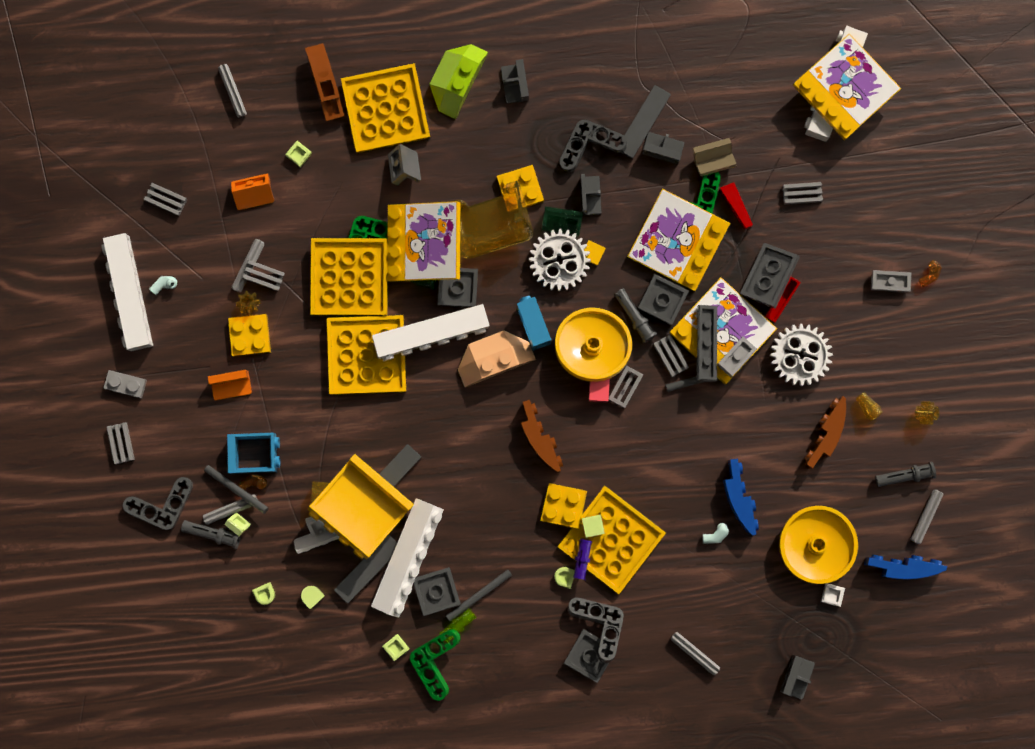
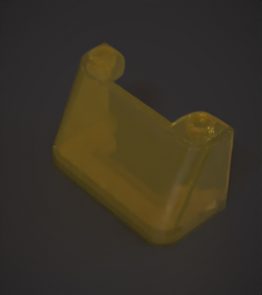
(494, 223)

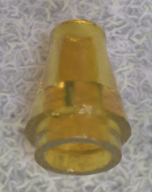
(869, 407)

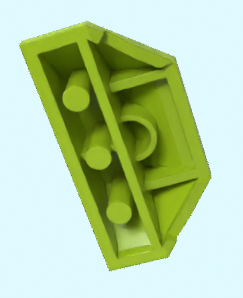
(455, 78)

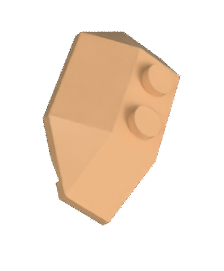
(493, 356)

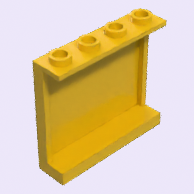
(360, 507)

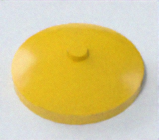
(593, 344)
(818, 544)

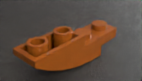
(324, 82)
(832, 427)
(542, 445)

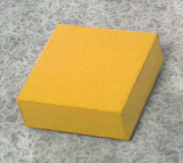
(596, 252)

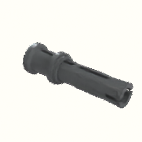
(639, 323)
(915, 473)
(220, 536)

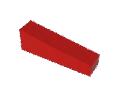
(733, 199)
(773, 314)

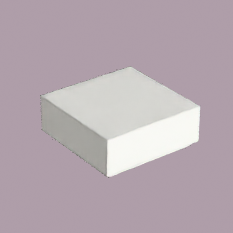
(832, 594)

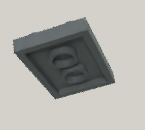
(769, 275)

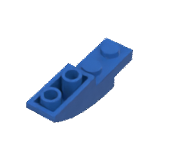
(741, 506)
(912, 568)

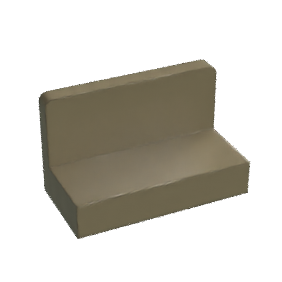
(714, 157)

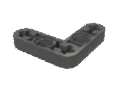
(590, 136)
(167, 509)
(608, 623)

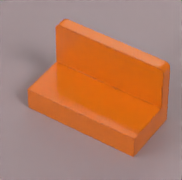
(252, 191)
(230, 384)

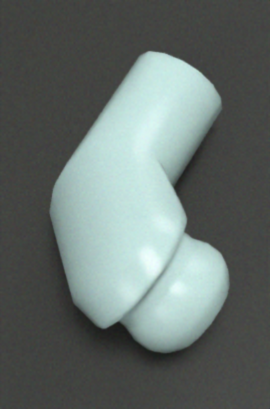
(163, 282)
(721, 532)

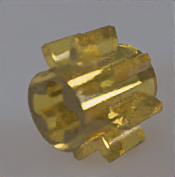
(252, 305)
(927, 413)

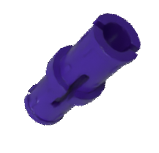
(582, 559)

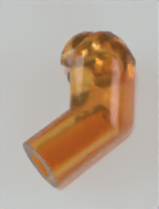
(933, 275)
(253, 480)

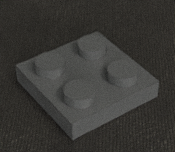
(461, 291)
(663, 299)
(436, 591)
(584, 656)

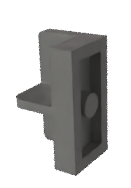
(515, 82)
(663, 147)
(403, 164)
(590, 195)
(797, 677)

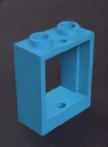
(533, 322)
(233, 455)

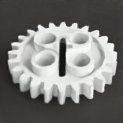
(564, 276)
(804, 338)

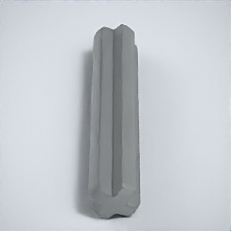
(232, 90)
(252, 255)
(226, 511)
(927, 516)
(695, 653)

